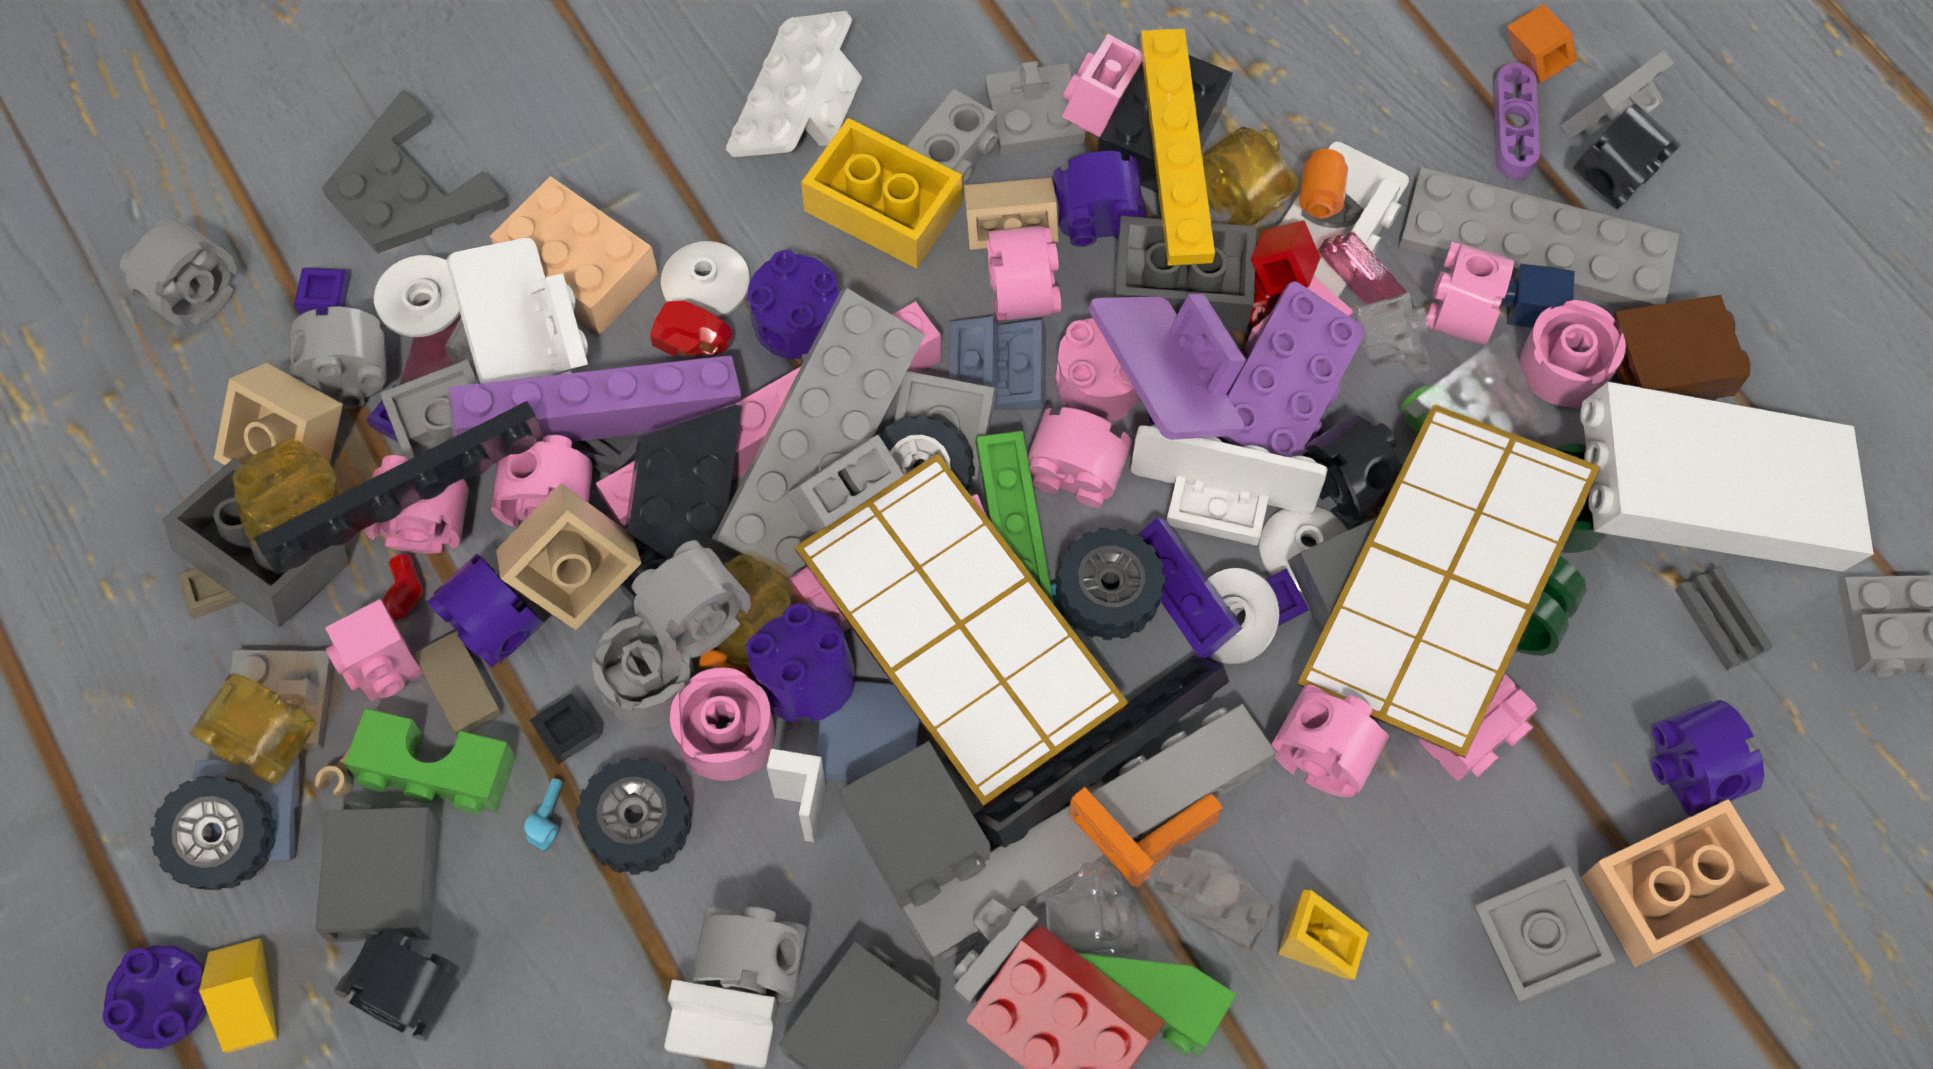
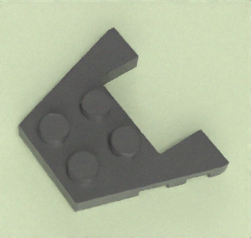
(387, 192)

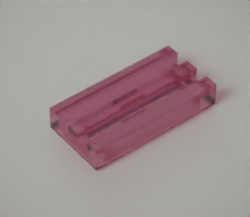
(1360, 268)

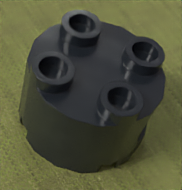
(1626, 156)
(1358, 466)
(399, 984)

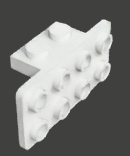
(800, 87)
(1375, 189)
(514, 314)
(1223, 485)

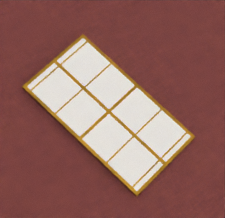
(1450, 578)
(961, 629)

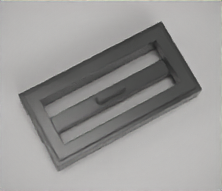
(1730, 614)

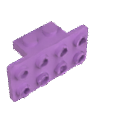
(1175, 362)
(1293, 372)

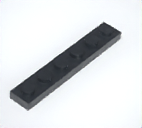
(390, 492)
(1100, 750)

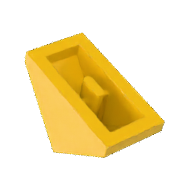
(1323, 937)
(239, 996)

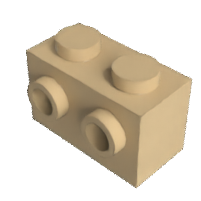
(1009, 207)

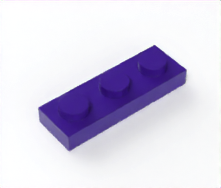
(1189, 594)

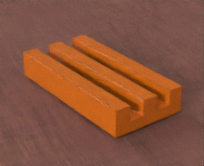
(1181, 828)
(1110, 838)

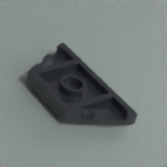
(683, 481)

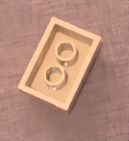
(594, 253)
(1682, 883)

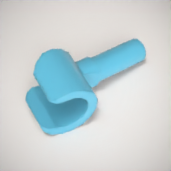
(537, 827)

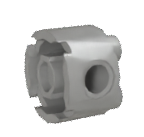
(179, 273)
(339, 354)
(690, 601)
(638, 675)
(749, 953)

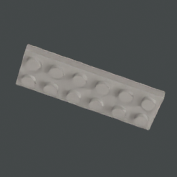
(1610, 255)
(824, 416)

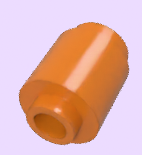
(1323, 183)

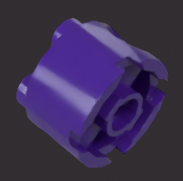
(1096, 195)
(790, 302)
(485, 611)
(802, 664)
(1706, 756)

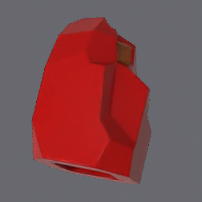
(689, 331)

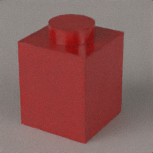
(1285, 256)

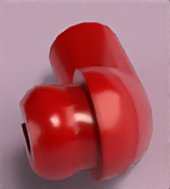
(406, 590)

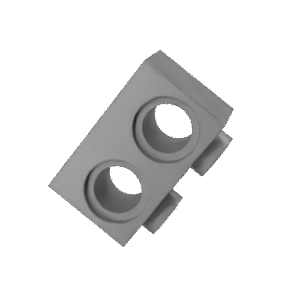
(943, 137)
(845, 484)

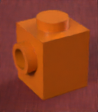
(1542, 43)

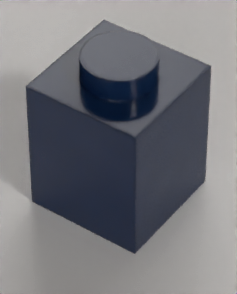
(1536, 290)

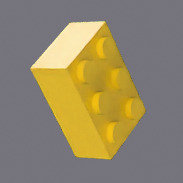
(882, 192)

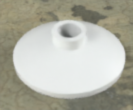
(409, 284)
(718, 291)
(1282, 536)
(1253, 594)

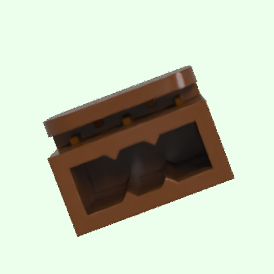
(1682, 349)

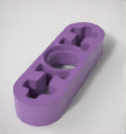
(1507, 135)

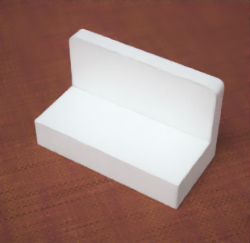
(801, 780)
(720, 1024)

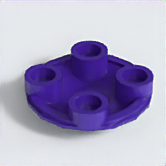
(154, 997)

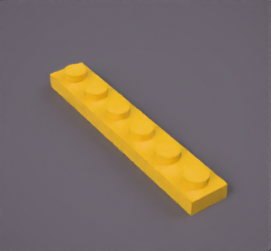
(1176, 147)

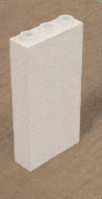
(1725, 478)

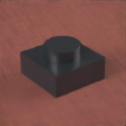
(564, 728)

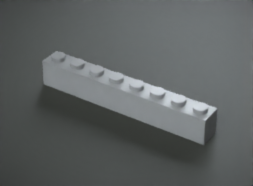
(1140, 800)

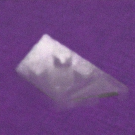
(1486, 389)

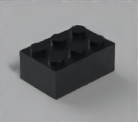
(1130, 123)

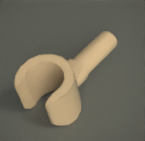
(327, 773)

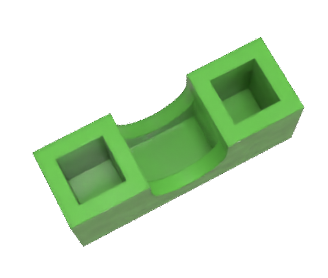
(469, 776)

